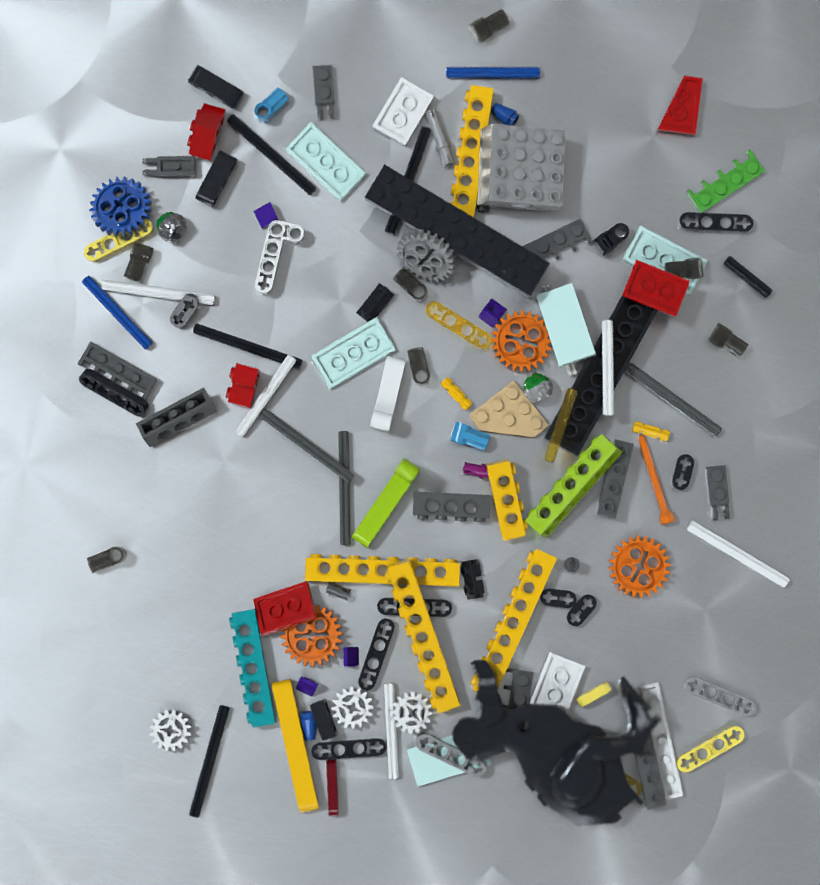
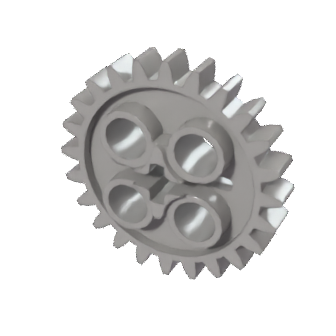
(416, 246)

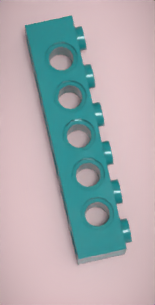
(254, 717)

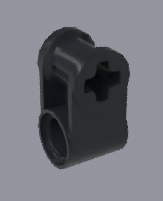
(610, 238)

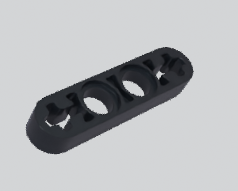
(715, 219)
(114, 390)
(438, 603)
(373, 653)
(348, 745)

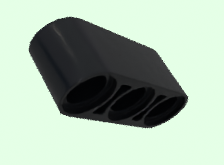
(215, 87)
(216, 178)

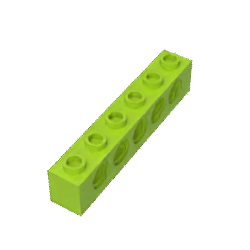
(584, 483)

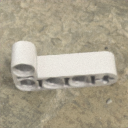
(274, 258)
(388, 394)

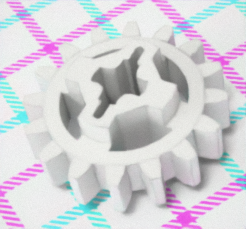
(340, 703)
(404, 718)
(171, 721)

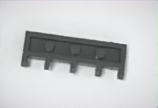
(559, 239)
(118, 369)
(519, 690)

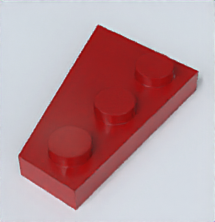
(683, 110)

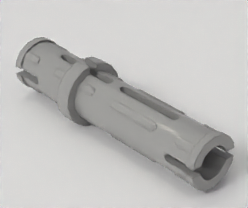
(440, 138)

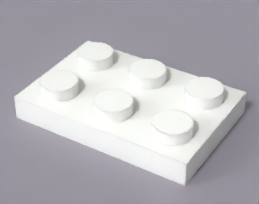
(403, 111)
(557, 682)

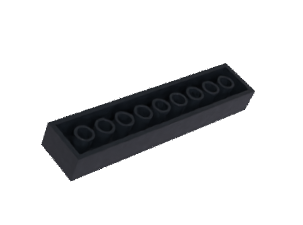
(464, 233)
(629, 327)

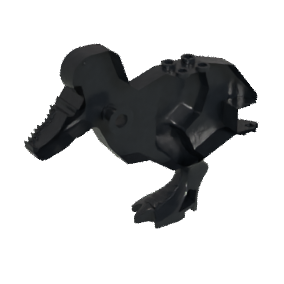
(563, 759)

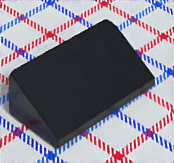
(323, 719)

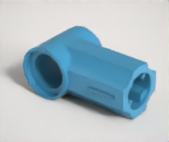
(271, 104)
(465, 435)

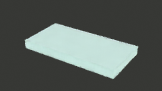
(325, 161)
(656, 251)
(566, 325)
(353, 352)
(430, 769)

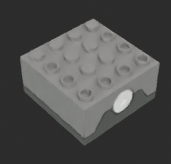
(521, 167)

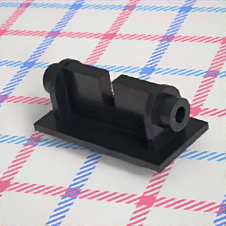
(375, 303)
(472, 588)

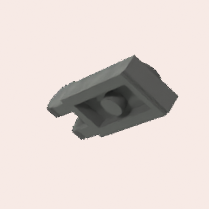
(323, 89)
(171, 166)
(718, 490)

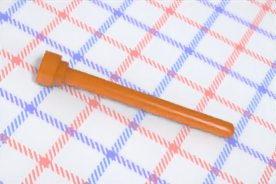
(666, 515)

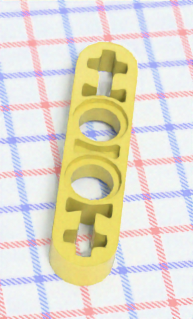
(119, 242)
(711, 751)

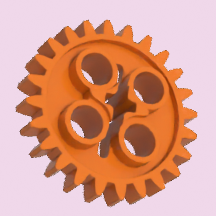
(526, 324)
(654, 574)
(312, 653)

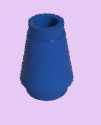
(504, 114)
(308, 725)

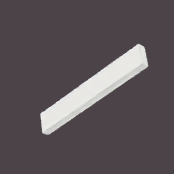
(662, 742)

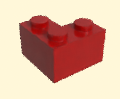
(205, 131)
(243, 385)

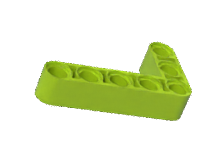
(386, 502)

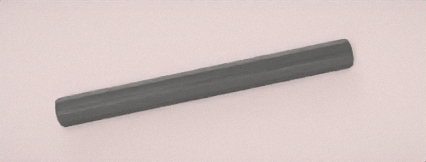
(673, 399)
(306, 445)
(344, 489)

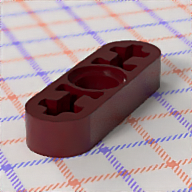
(332, 790)

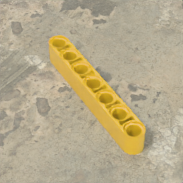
(295, 746)

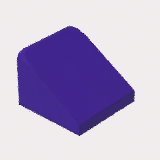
(265, 215)
(492, 313)
(350, 656)
(306, 686)

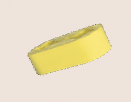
(594, 694)

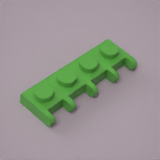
(726, 183)

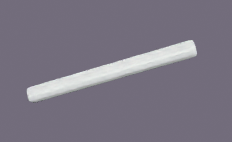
(153, 291)
(738, 553)

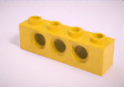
(508, 529)

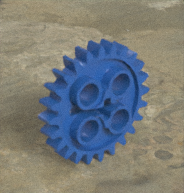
(133, 215)

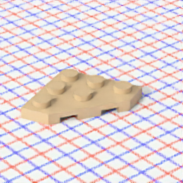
(509, 414)

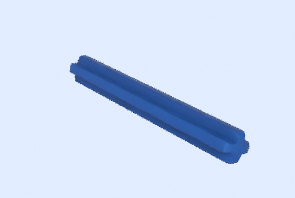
(492, 72)
(114, 309)

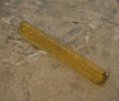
(560, 425)

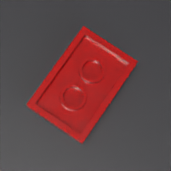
(655, 288)
(285, 608)

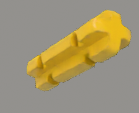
(456, 393)
(651, 431)

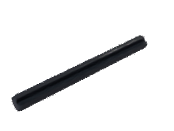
(271, 154)
(411, 170)
(243, 344)
(209, 761)

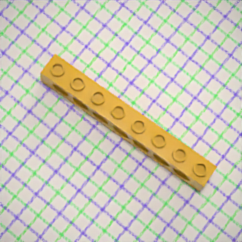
(480, 95)
(546, 562)
(405, 570)
(313, 573)

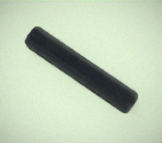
(748, 277)

